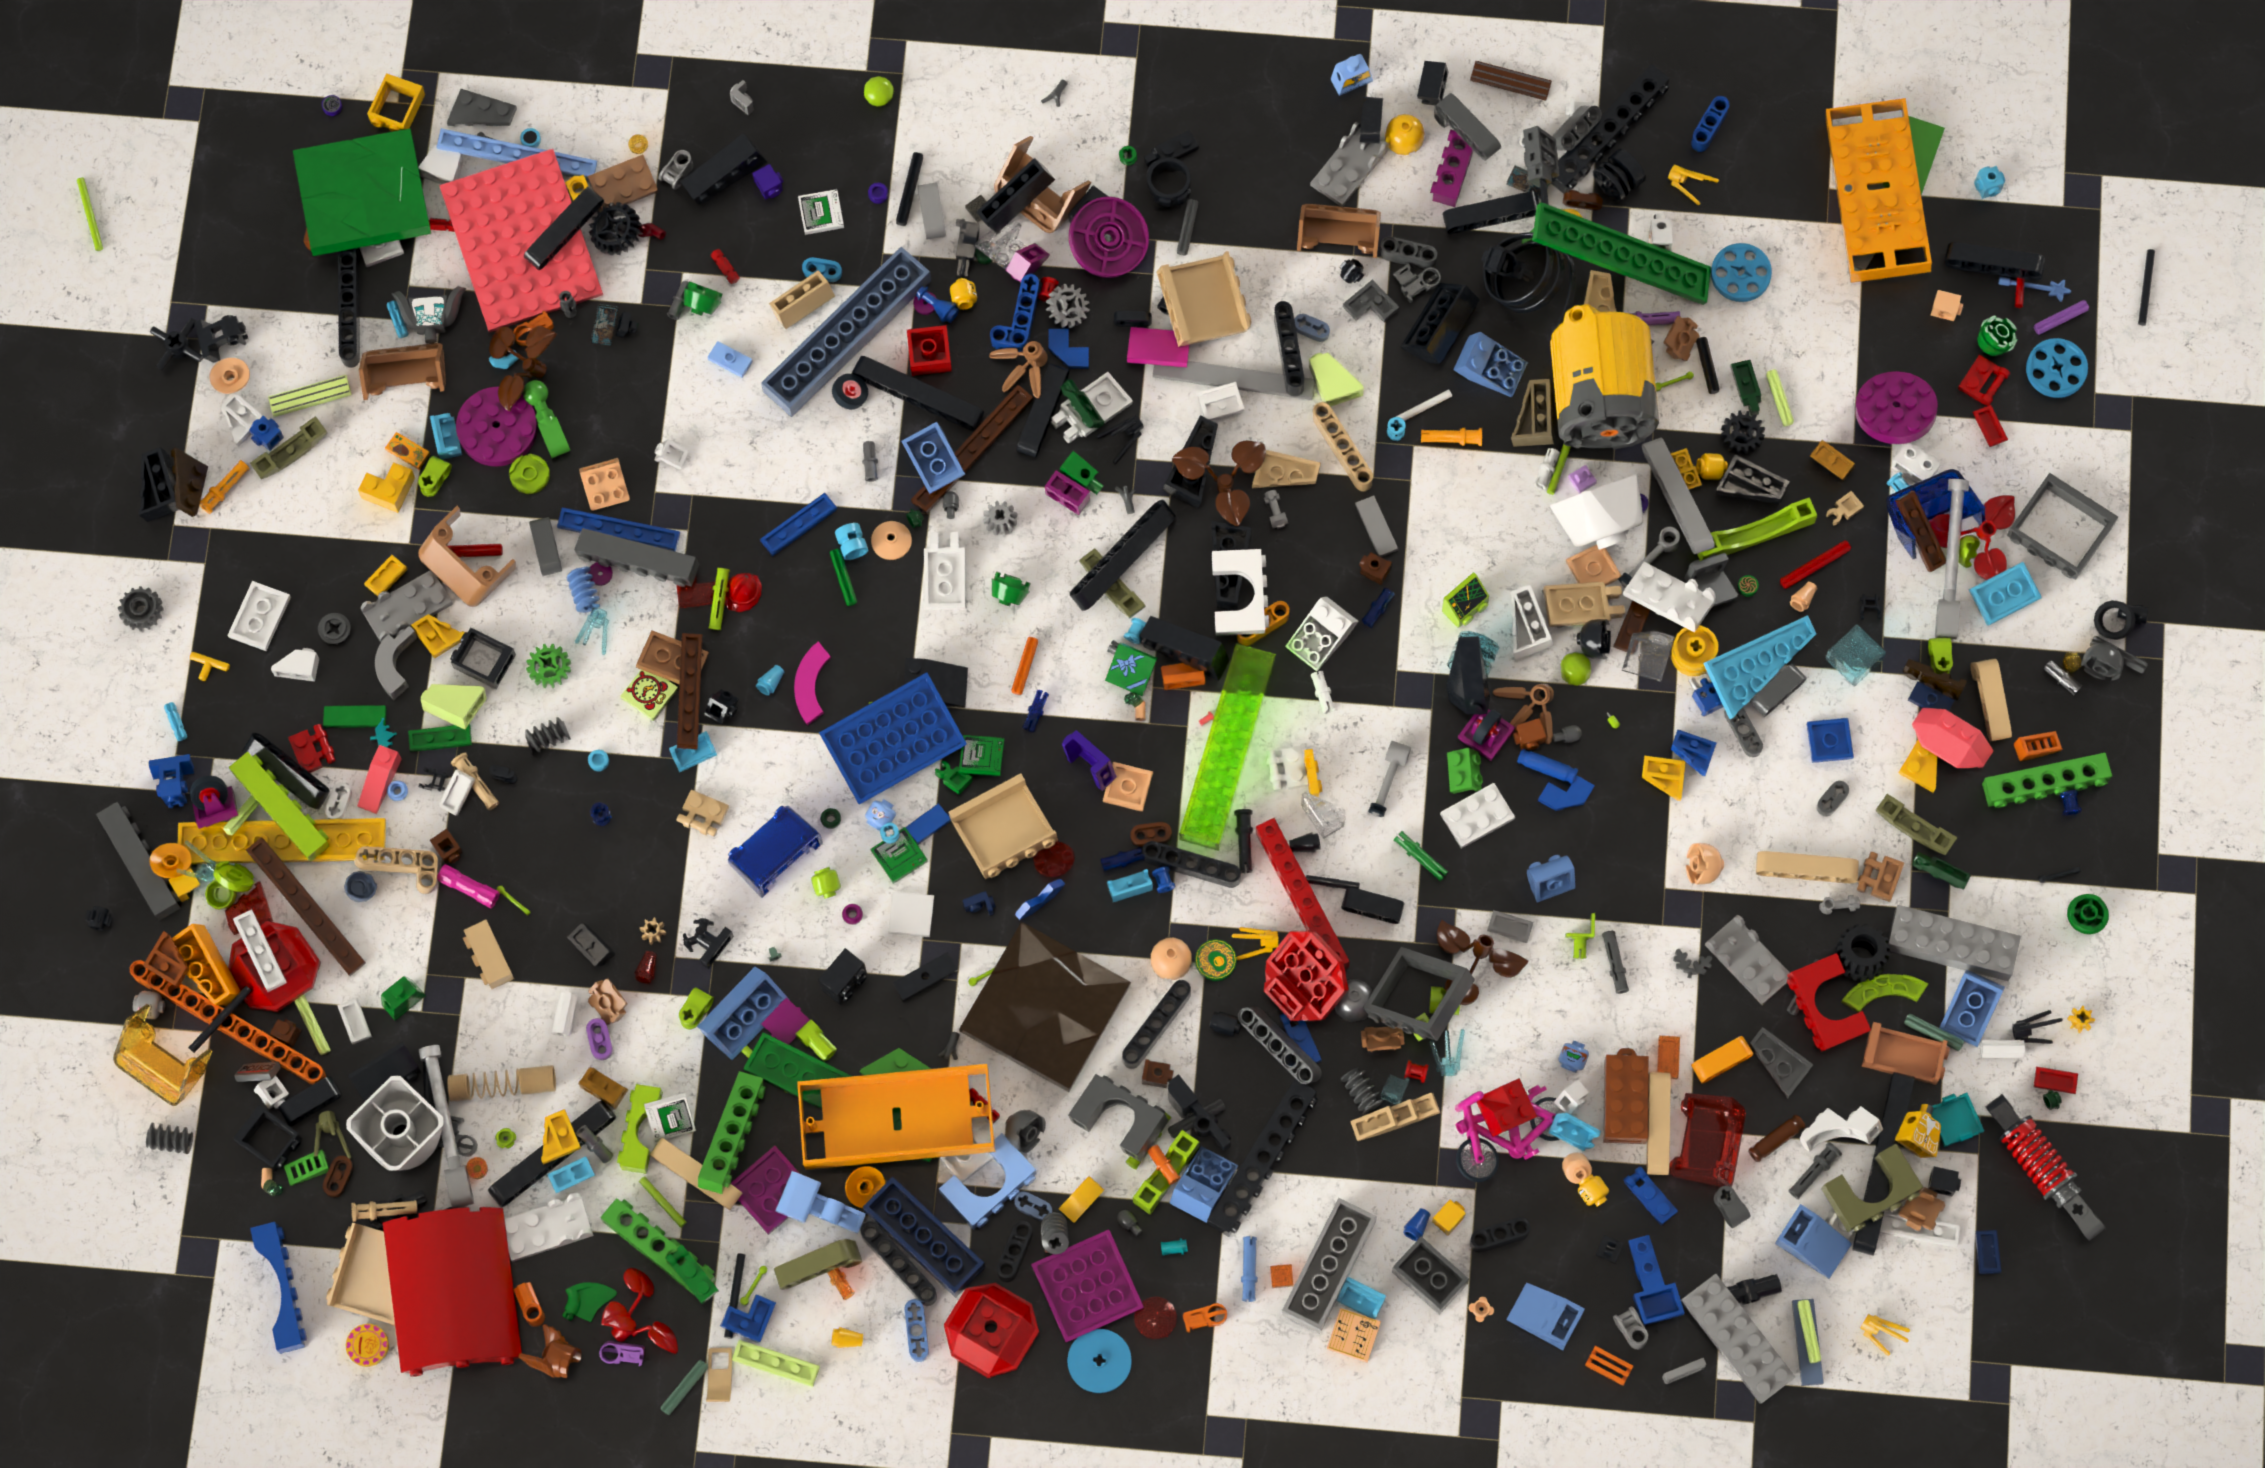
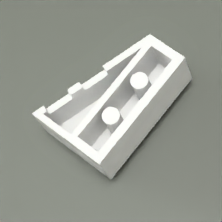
(1529, 626)

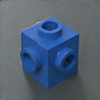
(266, 433)

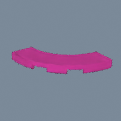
(805, 682)

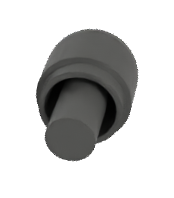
(950, 504)
(1568, 734)
(1129, 1222)

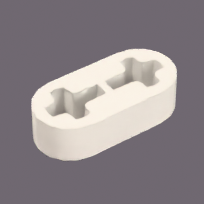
(334, 800)

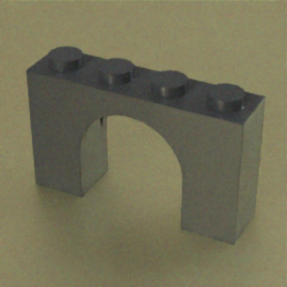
(1103, 1094)

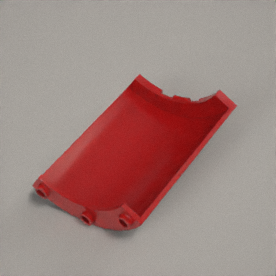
(452, 1289)

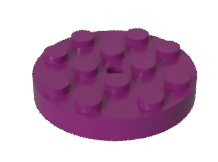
(1127, 233)
(1899, 424)
(490, 444)

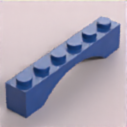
(287, 1329)

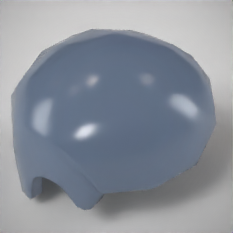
(360, 886)

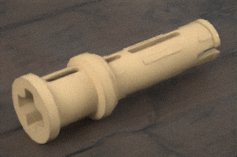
(481, 789)
(410, 1208)

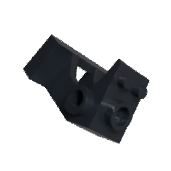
(232, 331)

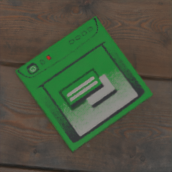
(981, 755)
(899, 857)

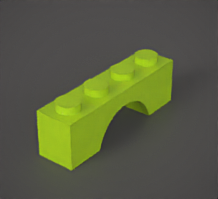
(634, 1155)
(1156, 1185)

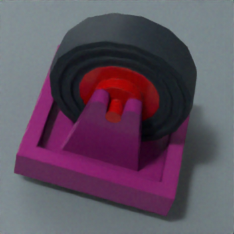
(1486, 733)
(212, 801)

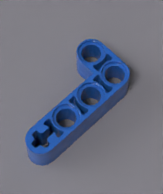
(1021, 313)

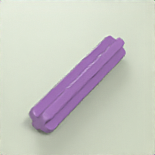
(2061, 317)

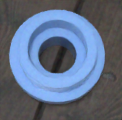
(397, 785)

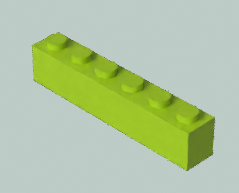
(279, 806)

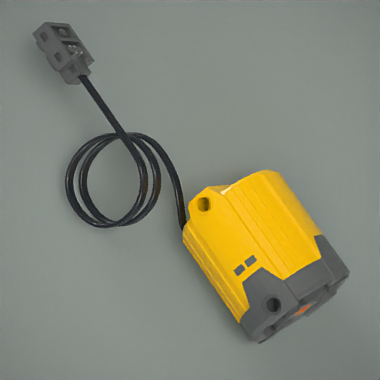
(1597, 357)

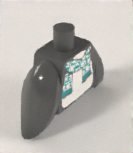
(430, 313)

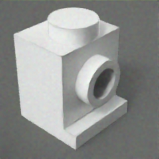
(271, 1086)
(1572, 1098)

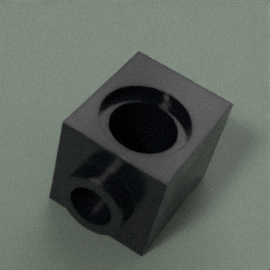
(1944, 1181)

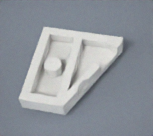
(239, 417)

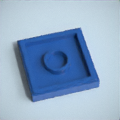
(1830, 740)

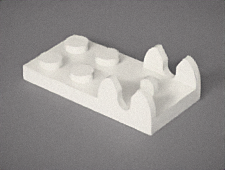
(1670, 596)
(547, 1227)

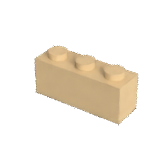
(802, 299)
(487, 955)

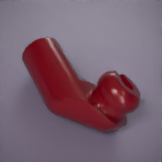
(652, 230)

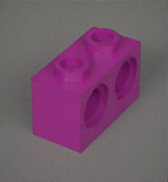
(1067, 492)

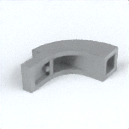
(386, 660)

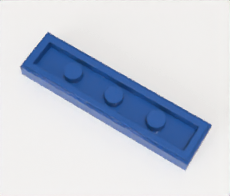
(798, 524)

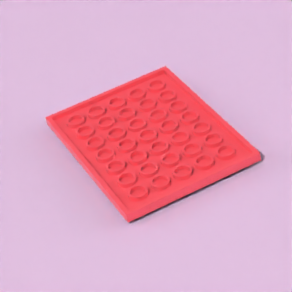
(495, 223)

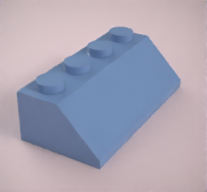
(741, 1012)

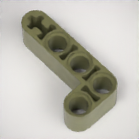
(818, 1262)

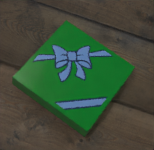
(1131, 669)

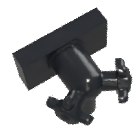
(709, 942)

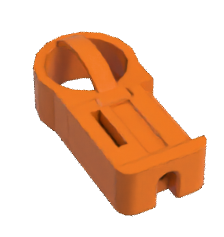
(541, 320)
(1201, 1317)

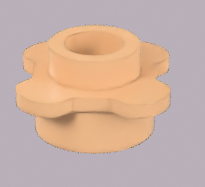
(1487, 1309)

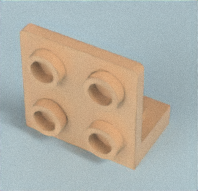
(604, 484)

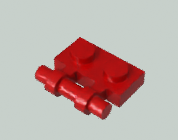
(305, 750)

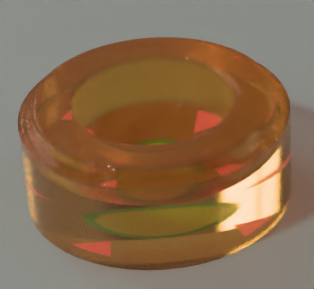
(477, 1168)

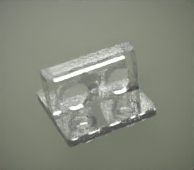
(1001, 245)

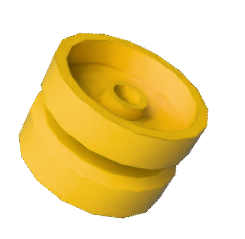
(1690, 661)

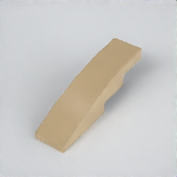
(1395, 1117)

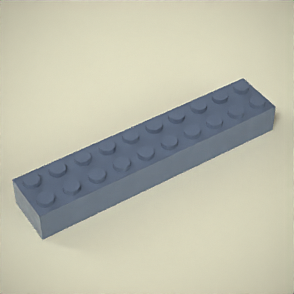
(846, 331)

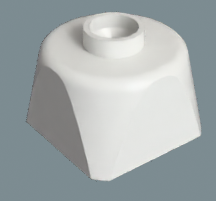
(1602, 513)
(386, 1109)

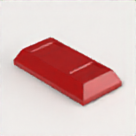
(1990, 425)
(2055, 1080)

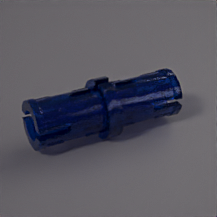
(1378, 607)
(1035, 710)
(1122, 859)

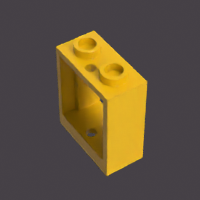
(401, 86)

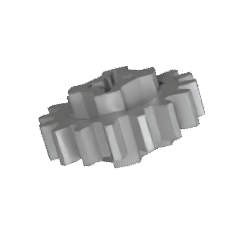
(1059, 304)

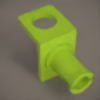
(1580, 939)

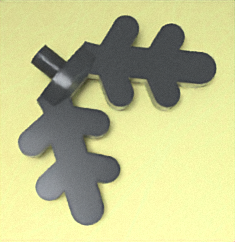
(1684, 965)

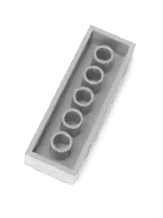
(1953, 943)
(1329, 1265)
(1738, 1338)

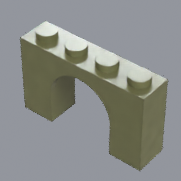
(1854, 1211)

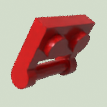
(1978, 376)

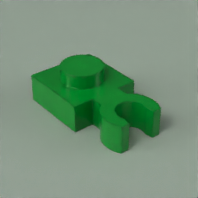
(953, 779)

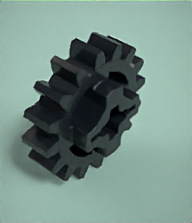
(1741, 440)

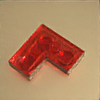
(696, 594)

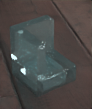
(1394, 1089)

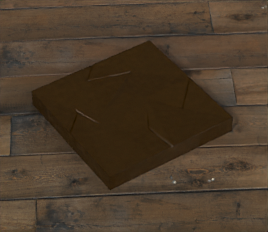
(1045, 1006)

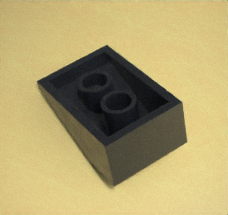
(948, 679)

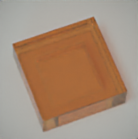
(1281, 1276)

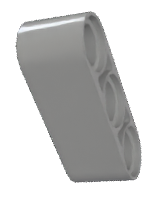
(931, 210)

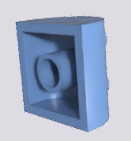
(1551, 877)

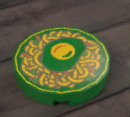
(1215, 960)

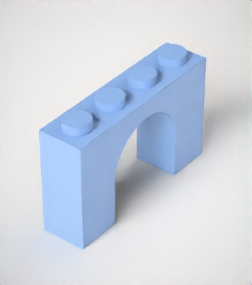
(977, 1209)

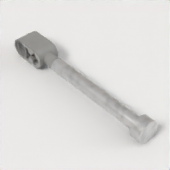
(1947, 608)
(457, 1175)

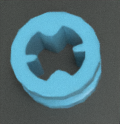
(892, 839)

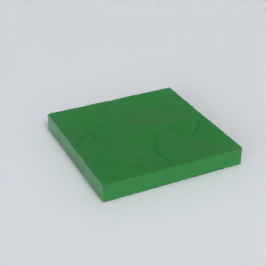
(361, 192)

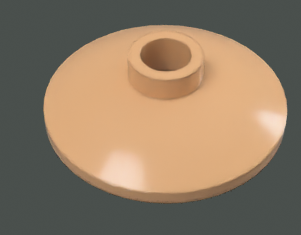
(227, 369)
(891, 549)

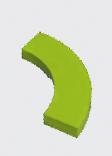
(1882, 986)

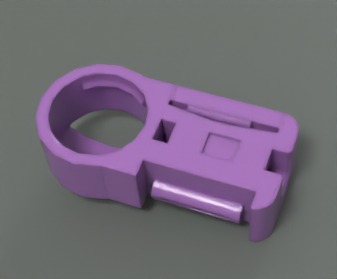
(626, 1352)

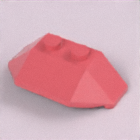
(1951, 738)

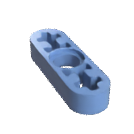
(912, 1346)

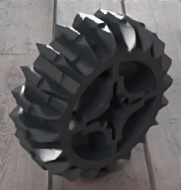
(605, 228)

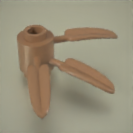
(1035, 356)
(1526, 711)

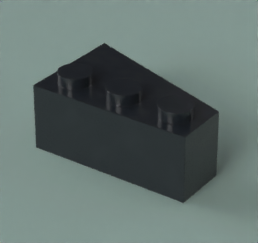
(1752, 482)

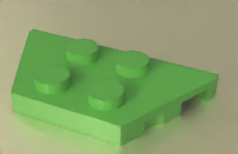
(894, 1062)

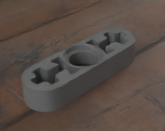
(1741, 737)

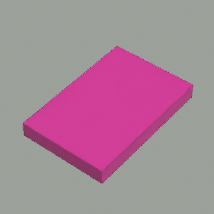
(1156, 348)

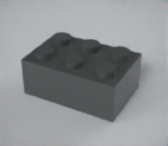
(1430, 1275)

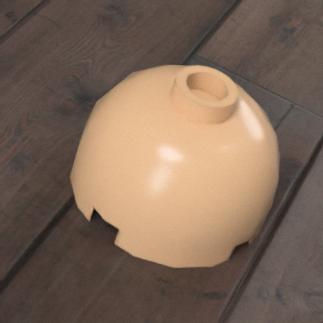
(1704, 863)
(1171, 958)

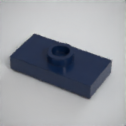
(1929, 698)
(1988, 1252)

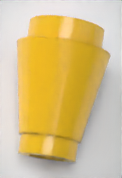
(846, 1338)

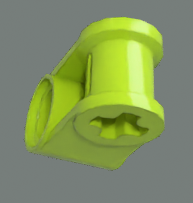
(435, 473)
(1940, 653)
(696, 1005)

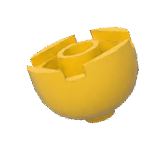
(1404, 134)

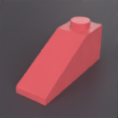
(378, 778)

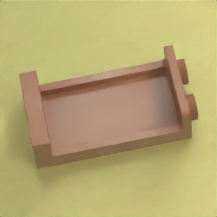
(1905, 1054)

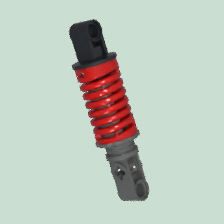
(2049, 1176)

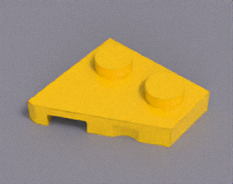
(1921, 767)
(1311, 769)
(1665, 775)
(558, 1137)

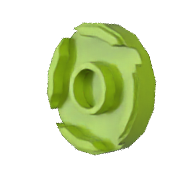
(529, 474)
(234, 876)

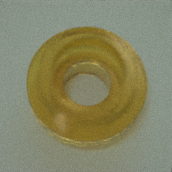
(638, 139)
(2072, 661)

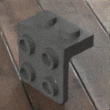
(1711, 574)

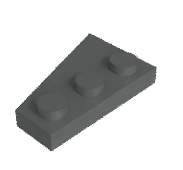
(479, 109)
(1780, 1060)

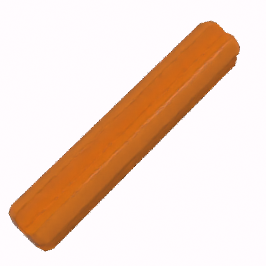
(1024, 666)

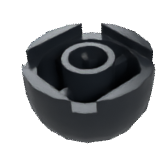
(1595, 639)

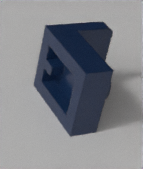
(976, 902)

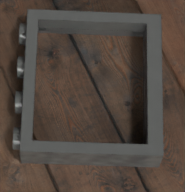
(2079, 501)
(1434, 1028)

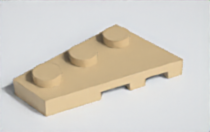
(1600, 292)
(1285, 470)

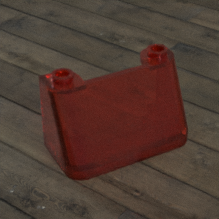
(1710, 1139)

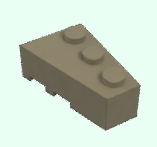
(1536, 416)

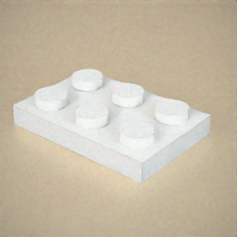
(259, 616)
(1477, 815)

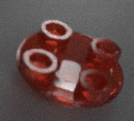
(1054, 860)
(1156, 1318)

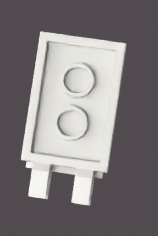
(1107, 399)
(944, 574)

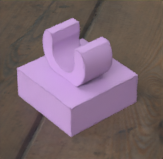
(1582, 479)

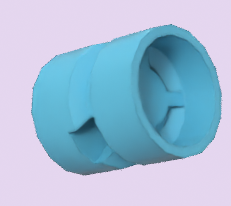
(851, 541)

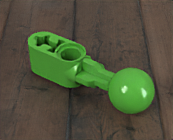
(536, 394)

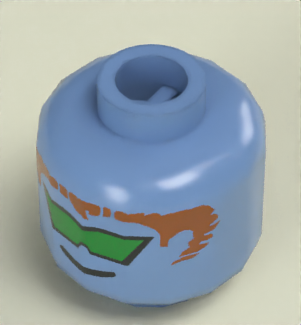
(1573, 1056)

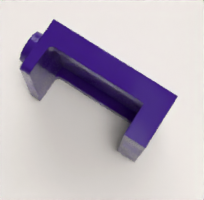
(1102, 768)

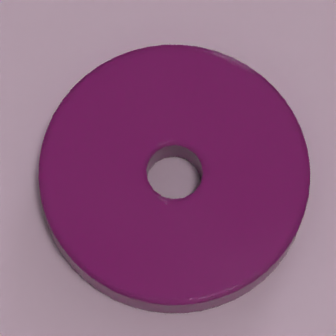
(921, 308)
(600, 579)

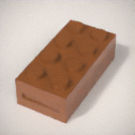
(1625, 1098)

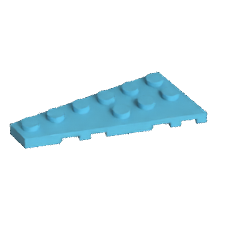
(1751, 666)

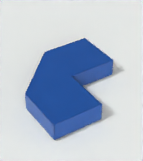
(1070, 356)
(1559, 799)
(1034, 904)

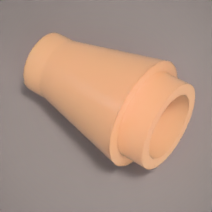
(1802, 598)

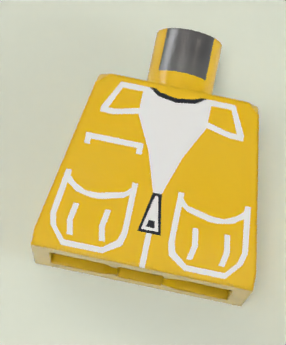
(1920, 1132)

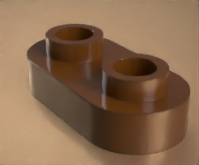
(1583, 201)
(1150, 832)
(335, 1176)

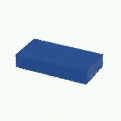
(928, 824)

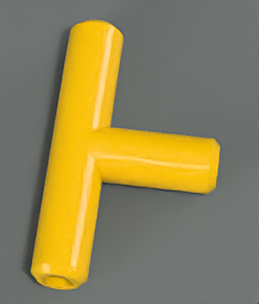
(208, 664)

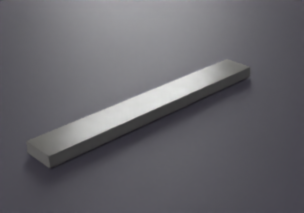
(1221, 375)

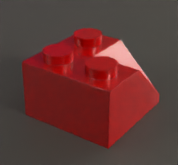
(929, 350)
(1506, 1107)

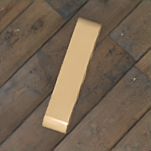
(1342, 455)
(1807, 867)
(1658, 1123)
(689, 1170)

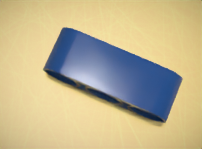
(1711, 115)

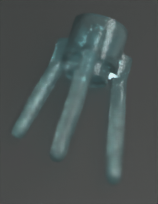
(595, 620)
(205, 871)
(1448, 1065)

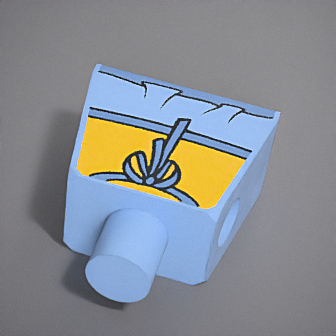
(1352, 73)

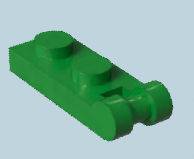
(692, 1275)

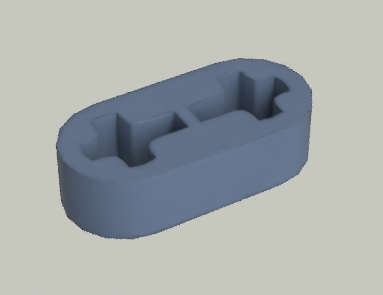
(1312, 323)
(1035, 1201)

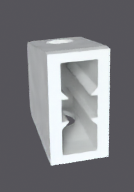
(441, 166)

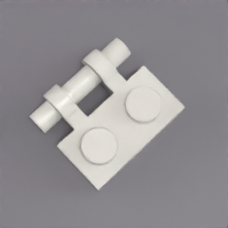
(1293, 765)

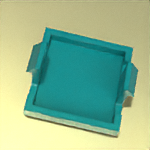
(1957, 1119)

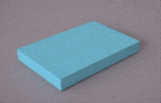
(2005, 593)

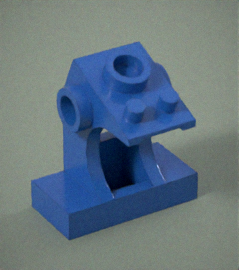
(172, 790)

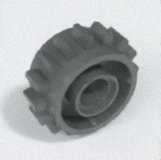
(138, 598)

